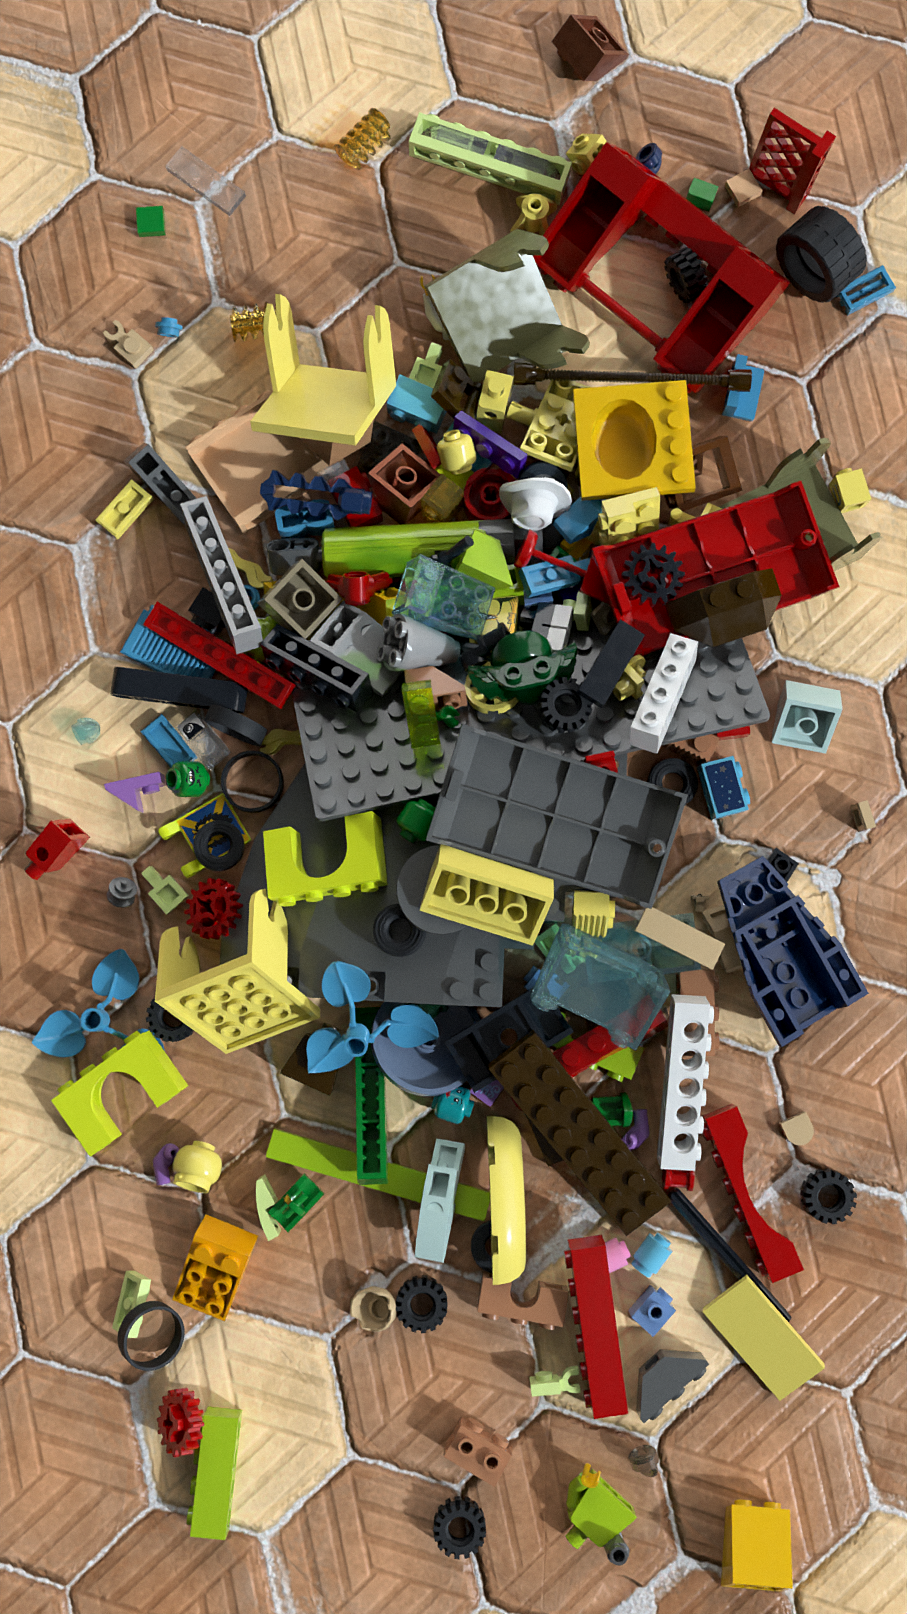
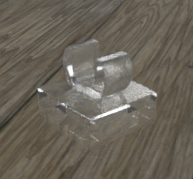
(334, 471)

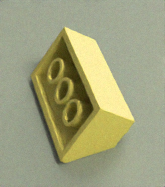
(487, 894)

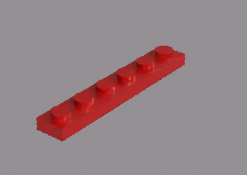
(219, 655)

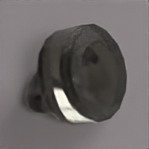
(644, 1460)

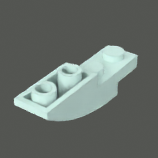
(438, 1200)

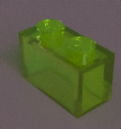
(421, 713)

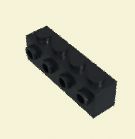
(316, 668)

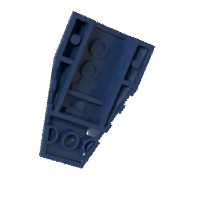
(785, 952)

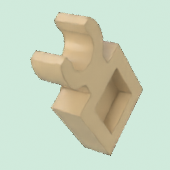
(130, 345)

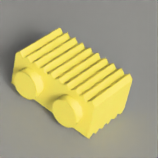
(592, 912)

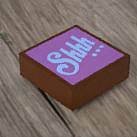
(489, 1093)

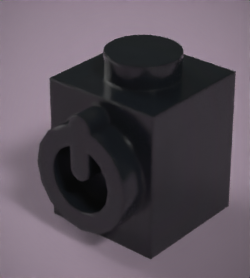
(206, 612)

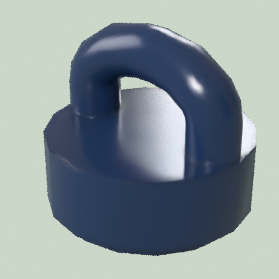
(650, 156)

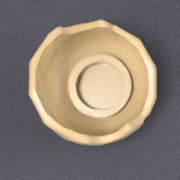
(373, 1308)

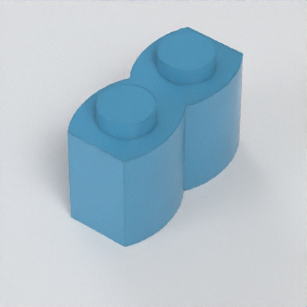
(302, 523)

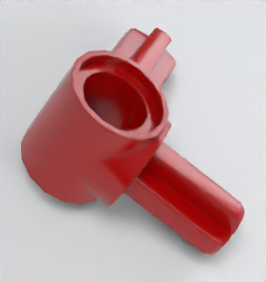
(358, 585)

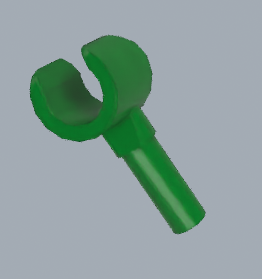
(447, 715)

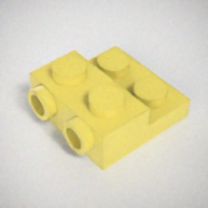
(629, 516)

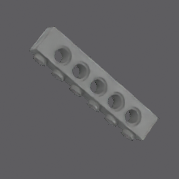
(222, 575)

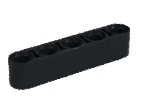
(177, 689)

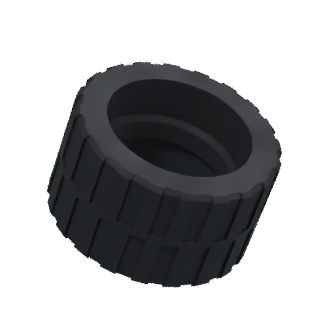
(821, 254)

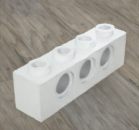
(663, 693)

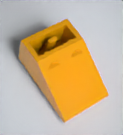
(214, 1267)

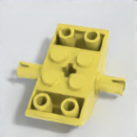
(551, 425)

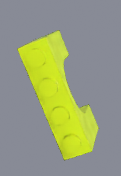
(361, 869)
(82, 1102)

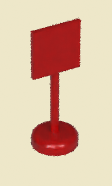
(592, 582)

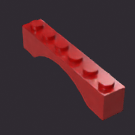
(596, 1046)
(728, 1136)

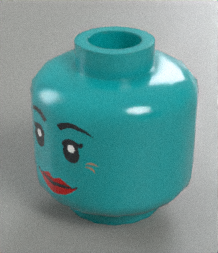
(453, 1105)

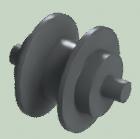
(122, 892)

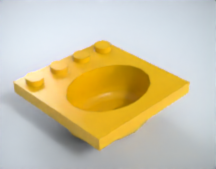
(633, 439)

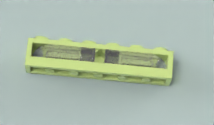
(489, 157)

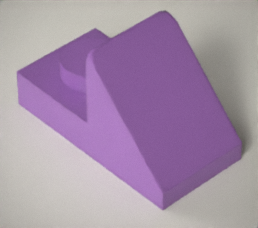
(129, 789)

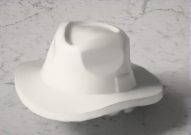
(535, 501)

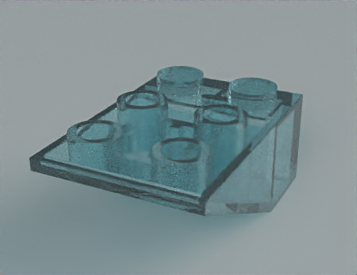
(443, 598)

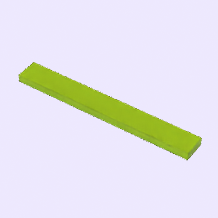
(343, 1165)

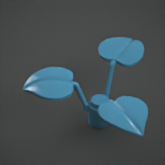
(350, 984)
(62, 1030)

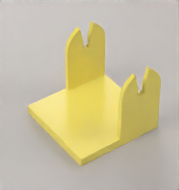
(323, 400)
(242, 997)

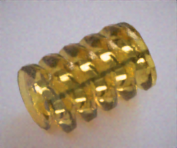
(362, 138)
(248, 321)

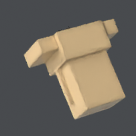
(699, 902)

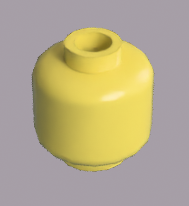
(456, 452)

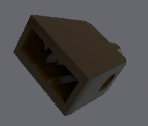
(297, 1068)

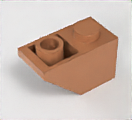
(445, 689)

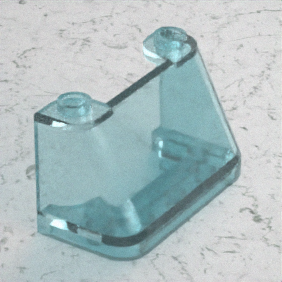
(601, 985)

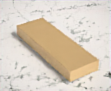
(680, 937)

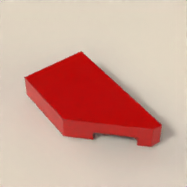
(428, 445)

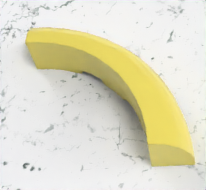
(506, 1200)

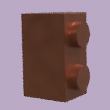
(588, 47)
(401, 483)

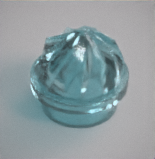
(86, 730)

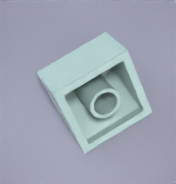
(806, 716)

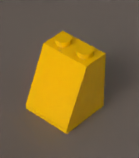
(757, 1547)

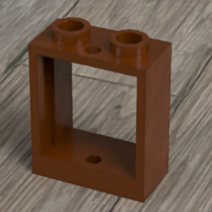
(726, 469)

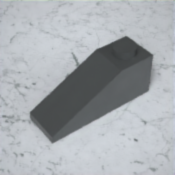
(159, 479)

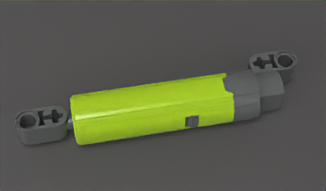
(392, 546)

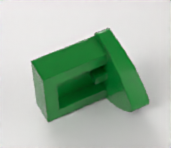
(615, 1109)

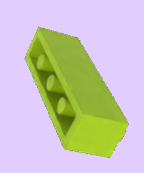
(215, 1474)

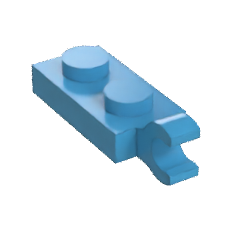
(546, 577)

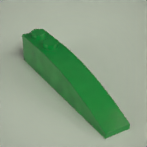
(370, 1112)

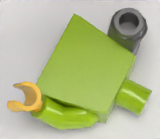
(598, 1515)

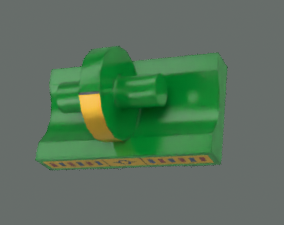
(296, 1202)

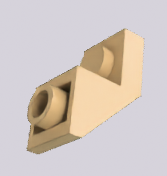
(719, 927)

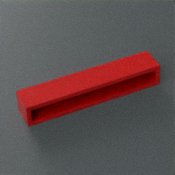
(597, 1326)

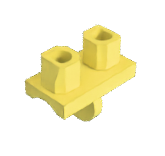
(631, 679)

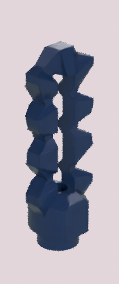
(350, 499)

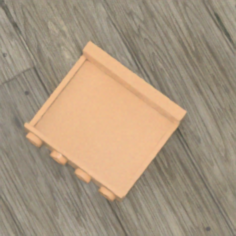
(241, 459)

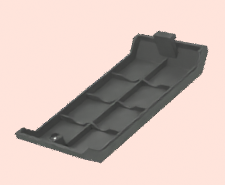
(556, 816)

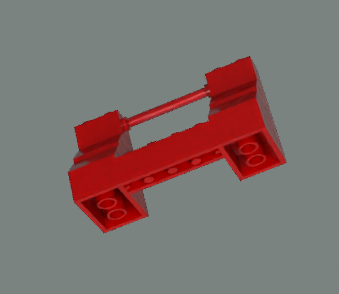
(597, 219)

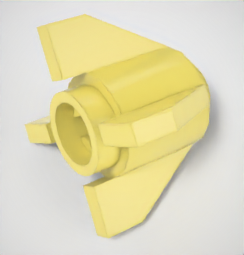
(534, 213)

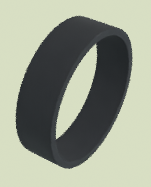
(235, 725)
(232, 761)
(169, 1354)

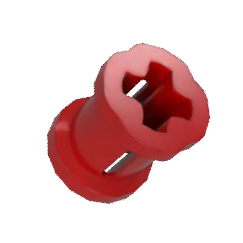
(678, 1178)

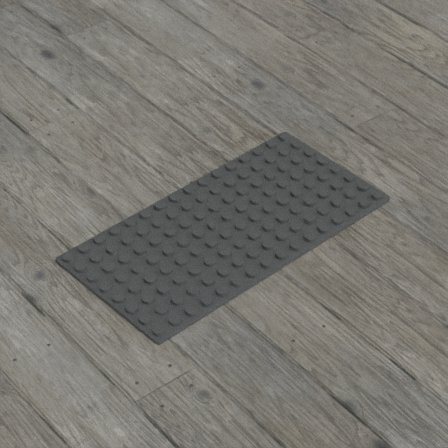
(368, 760)

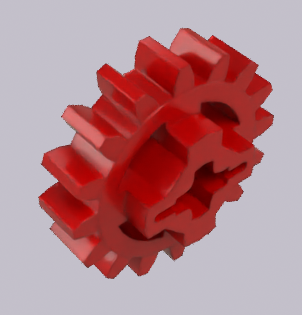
(213, 906)
(180, 1422)

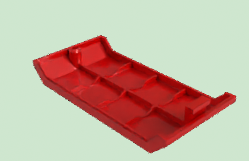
(721, 547)

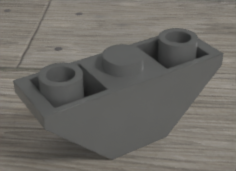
(664, 1379)

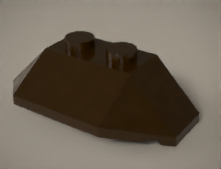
(726, 609)

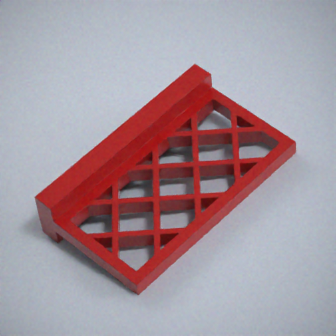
(805, 169)

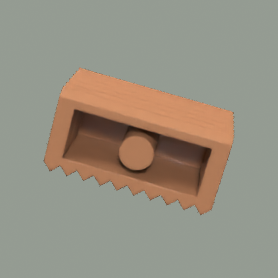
(697, 749)

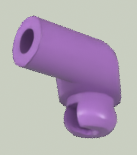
(640, 1130)
(162, 1161)

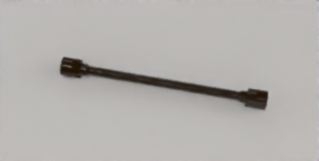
(734, 380)

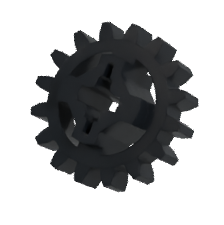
(647, 564)

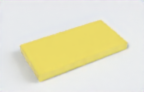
(763, 1337)

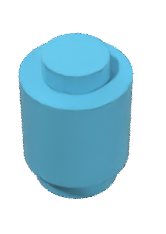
(652, 1254)

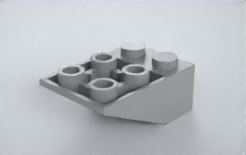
(356, 638)

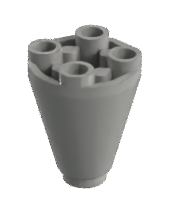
(414, 645)

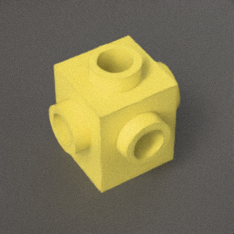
(584, 151)

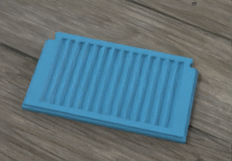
(161, 654)

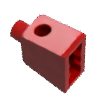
(54, 847)

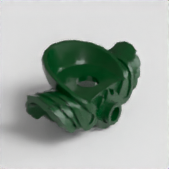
(522, 668)

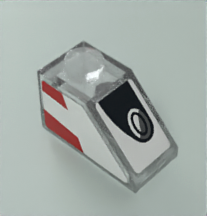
(202, 740)

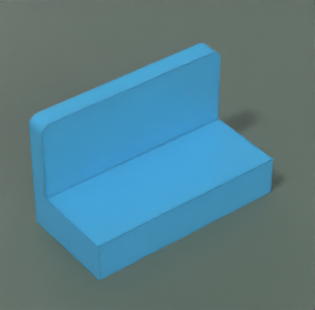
(744, 404)

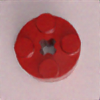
(485, 484)

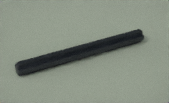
(719, 1245)

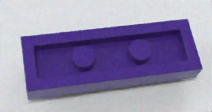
(491, 445)

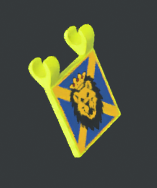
(189, 825)

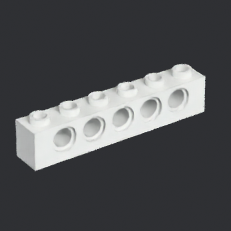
(684, 1153)

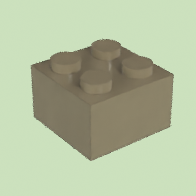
(300, 600)

